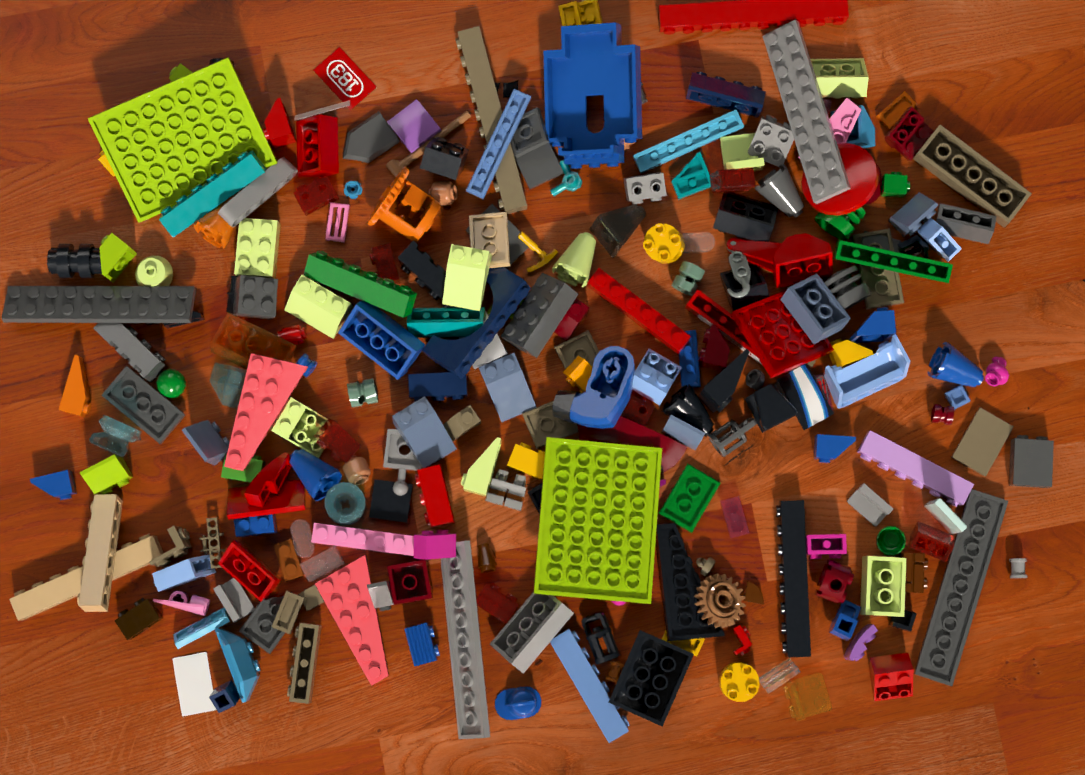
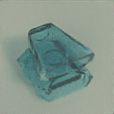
(115, 436)

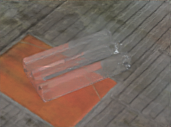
(778, 675)

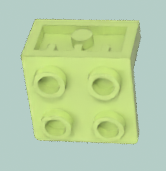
(736, 155)

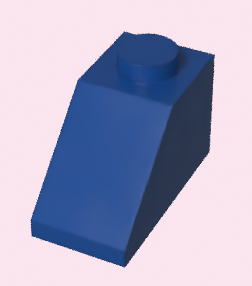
(830, 446)
(57, 484)

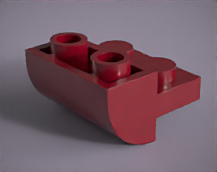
(909, 134)

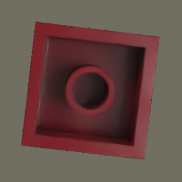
(410, 582)

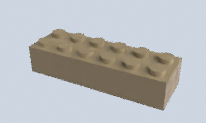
(972, 176)

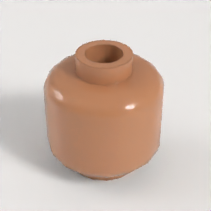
(443, 192)
(357, 470)

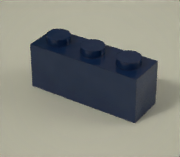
(437, 386)

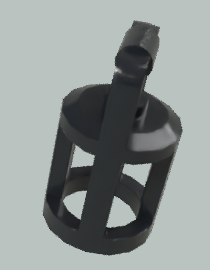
(597, 633)

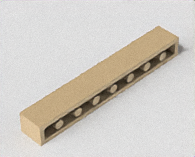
(68, 586)

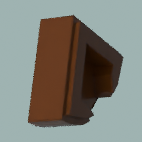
(753, 594)

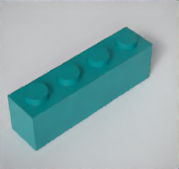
(445, 322)

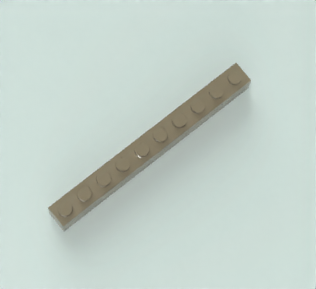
(489, 113)

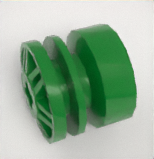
(840, 225)

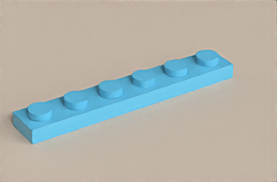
(688, 141)

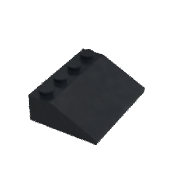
(720, 389)
(651, 678)

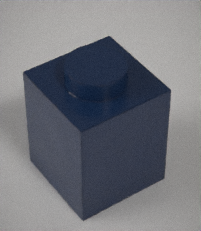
(224, 696)

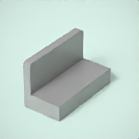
(869, 504)
(234, 599)

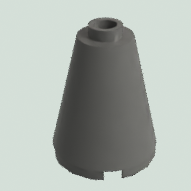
(781, 191)

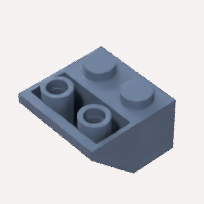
(911, 215)

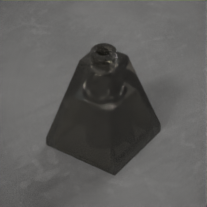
(617, 226)

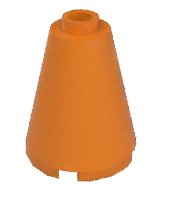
(214, 227)

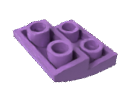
(414, 126)
(856, 647)

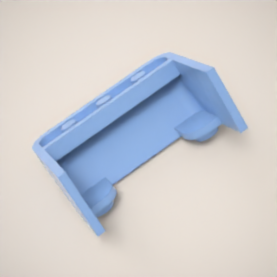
(869, 374)

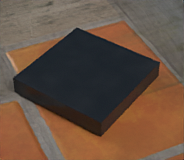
(387, 504)

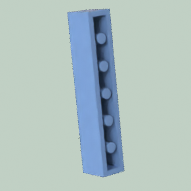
(587, 683)

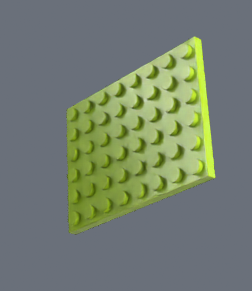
(179, 136)
(598, 520)

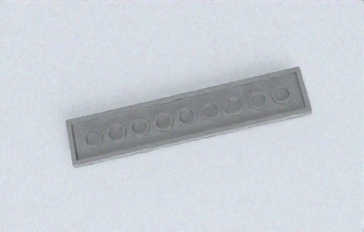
(806, 112)
(465, 644)

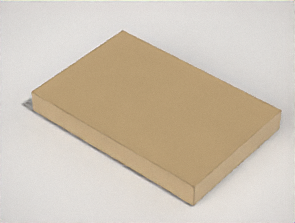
(491, 234)

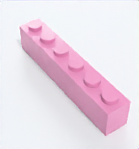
(363, 539)

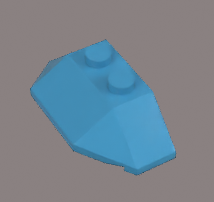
(240, 662)

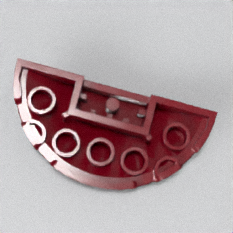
(632, 433)

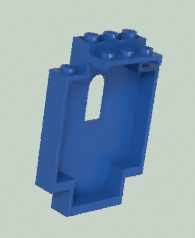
(592, 65)

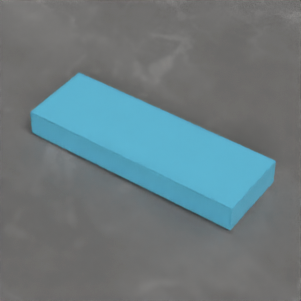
(201, 628)

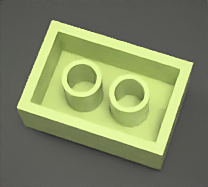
(257, 248)

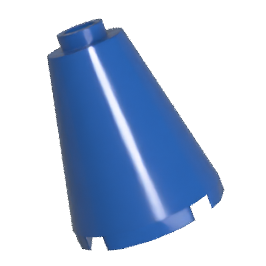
(954, 367)
(314, 473)

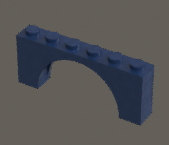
(461, 354)

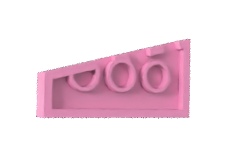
(844, 120)

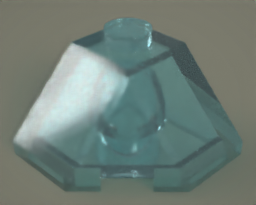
(228, 384)

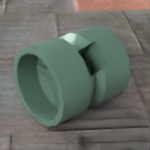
(688, 271)
(362, 392)

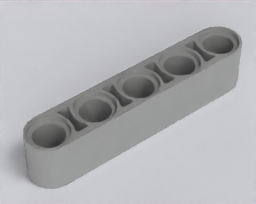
(257, 192)

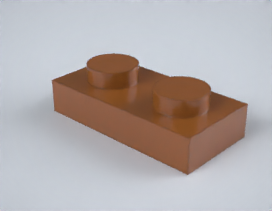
(288, 560)

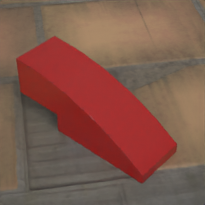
(268, 481)

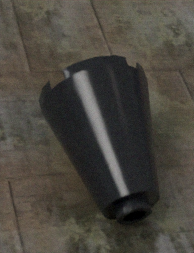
(688, 408)

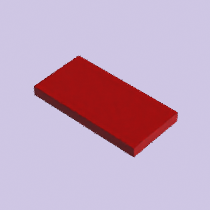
(289, 499)

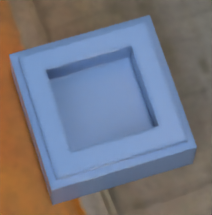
(957, 397)

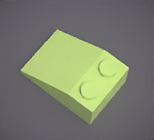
(466, 277)
(481, 472)

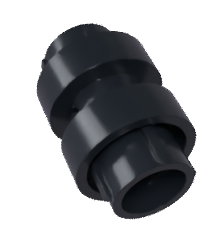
(67, 261)

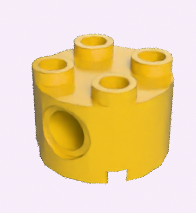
(664, 243)
(739, 682)

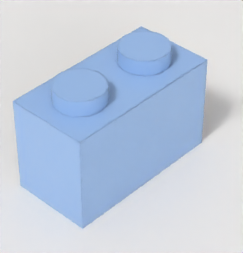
(939, 239)

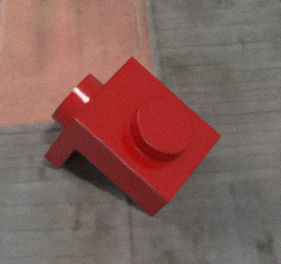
(742, 634)

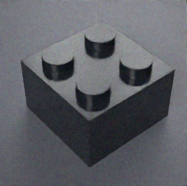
(444, 158)

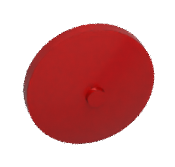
(862, 177)

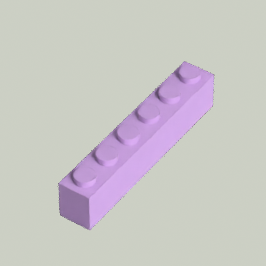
(915, 468)

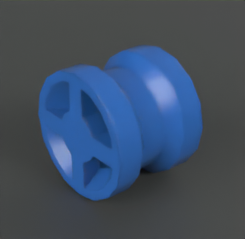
(305, 361)

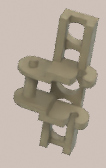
(210, 537)

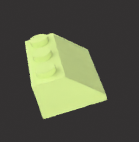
(841, 77)
(318, 306)
(883, 586)

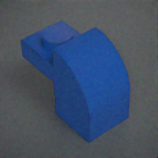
(845, 620)

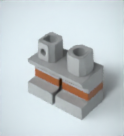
(499, 488)

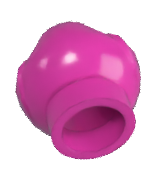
(996, 372)

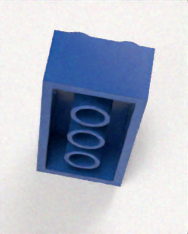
(381, 339)

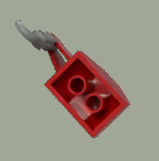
(790, 261)

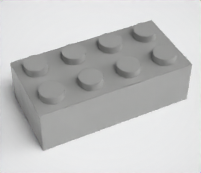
(531, 630)

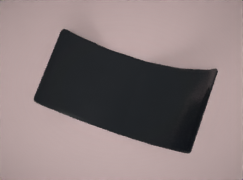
(507, 88)

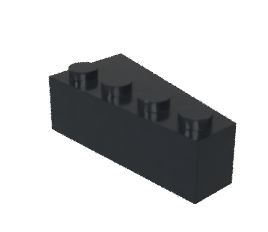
(424, 271)

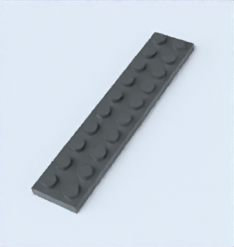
(99, 304)
(960, 588)

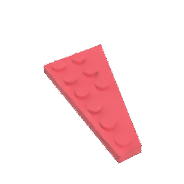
(263, 396)
(356, 617)

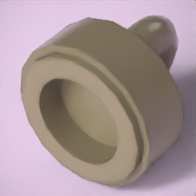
(706, 565)

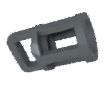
(737, 431)

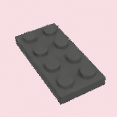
(143, 405)

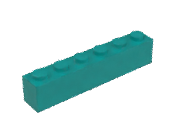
(212, 194)

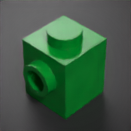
(894, 185)

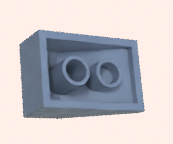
(507, 387)
(423, 432)
(208, 441)

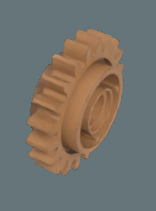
(723, 613)

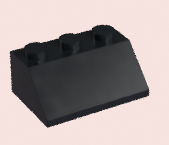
(745, 217)

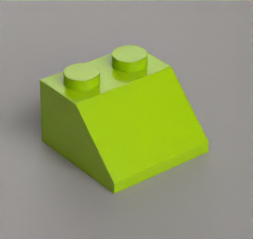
(114, 256)
(107, 475)

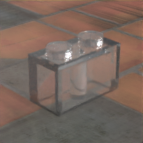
(322, 564)

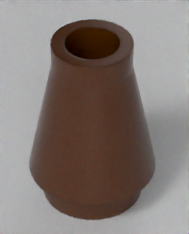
(486, 560)

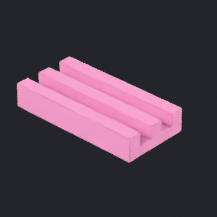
(335, 238)

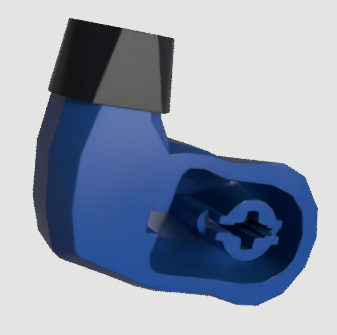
(605, 393)

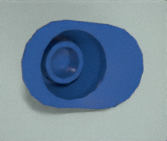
(518, 703)

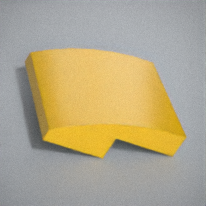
(580, 13)

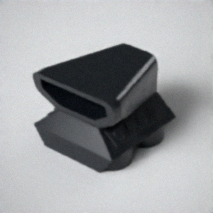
(770, 406)

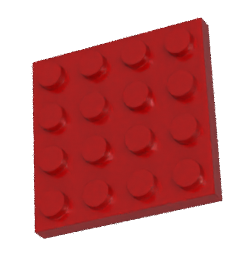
(777, 336)

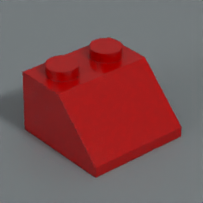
(278, 126)

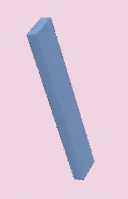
(498, 143)

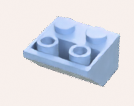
(654, 376)

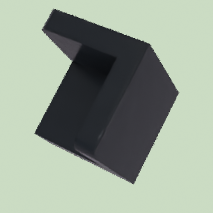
(904, 623)

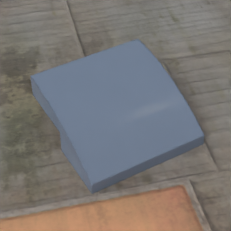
(683, 432)

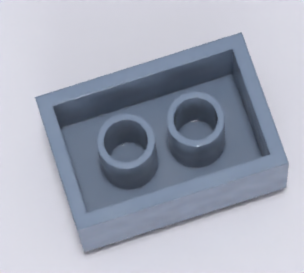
(815, 308)

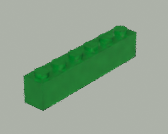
(892, 261)
(360, 284)

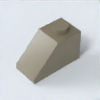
(462, 423)

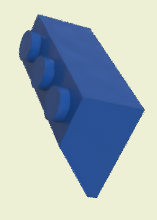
(876, 328)

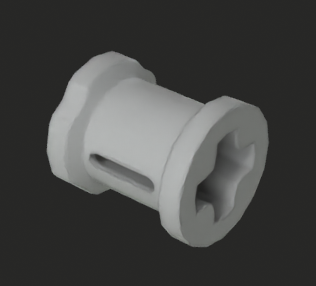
(1018, 567)

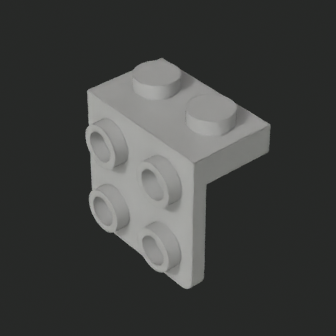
(771, 141)

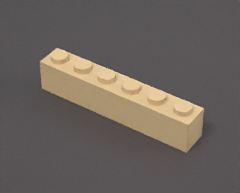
(100, 553)

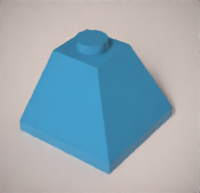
(863, 131)

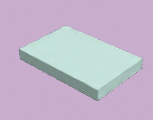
(945, 516)

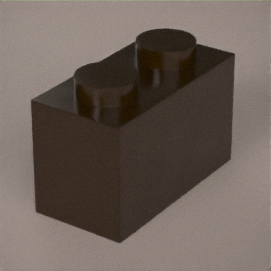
(138, 619)

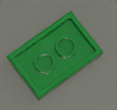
(689, 498)

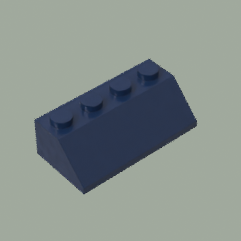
(726, 94)

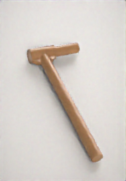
(396, 166)

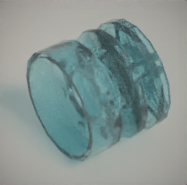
(344, 492)

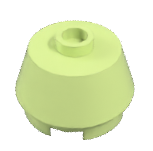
(154, 272)

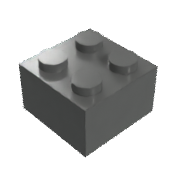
(255, 297)

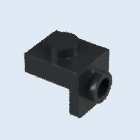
(914, 247)

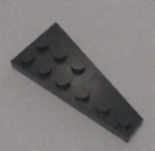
(679, 587)

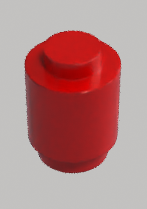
(293, 334)

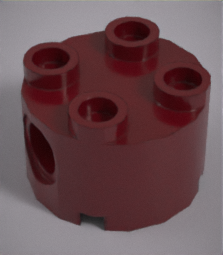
(834, 570)

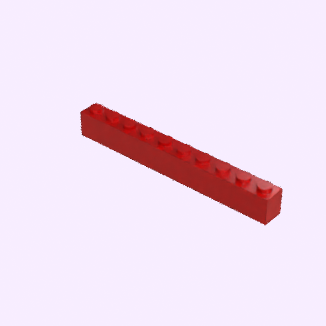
(749, 14)

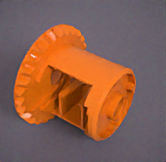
(412, 196)

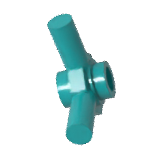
(571, 180)

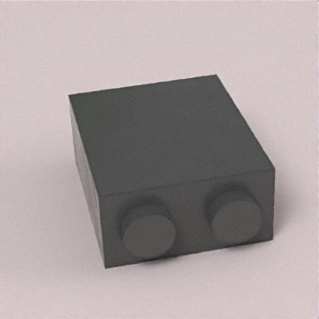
(1031, 462)

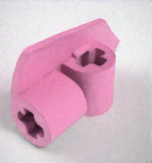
(197, 604)

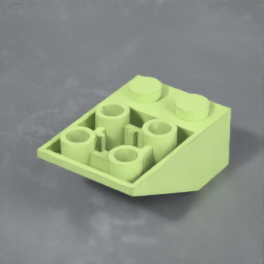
(299, 425)

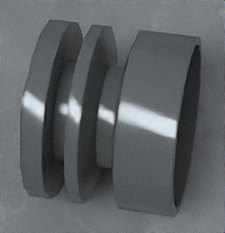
(846, 289)

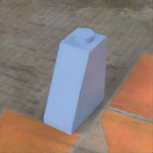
(183, 572)

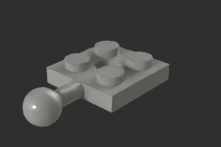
(396, 460)

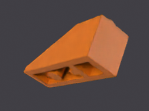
(76, 391)

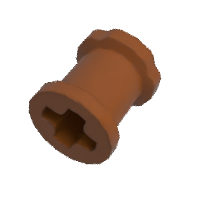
(615, 671)

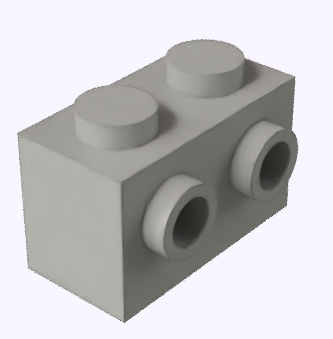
(645, 187)

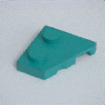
(692, 178)

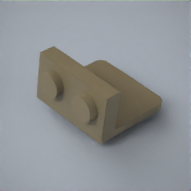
(180, 538)

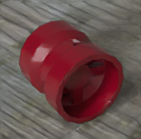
(942, 414)

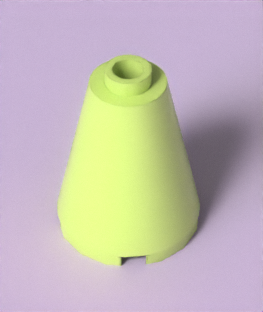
(576, 261)

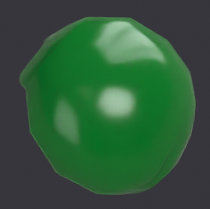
(171, 383)
(891, 540)

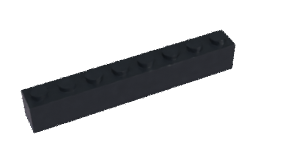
(794, 578)

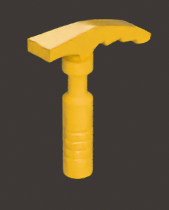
(542, 254)

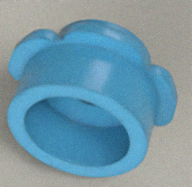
(353, 194)

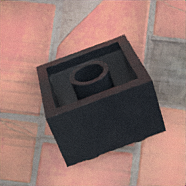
(757, 291)

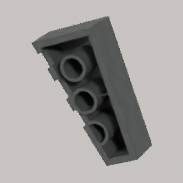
(133, 349)

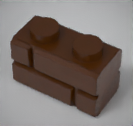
(915, 567)

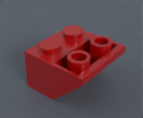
(891, 676)

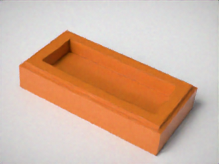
(895, 110)

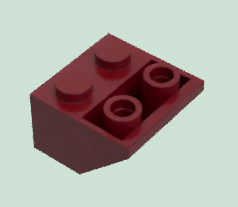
(716, 350)

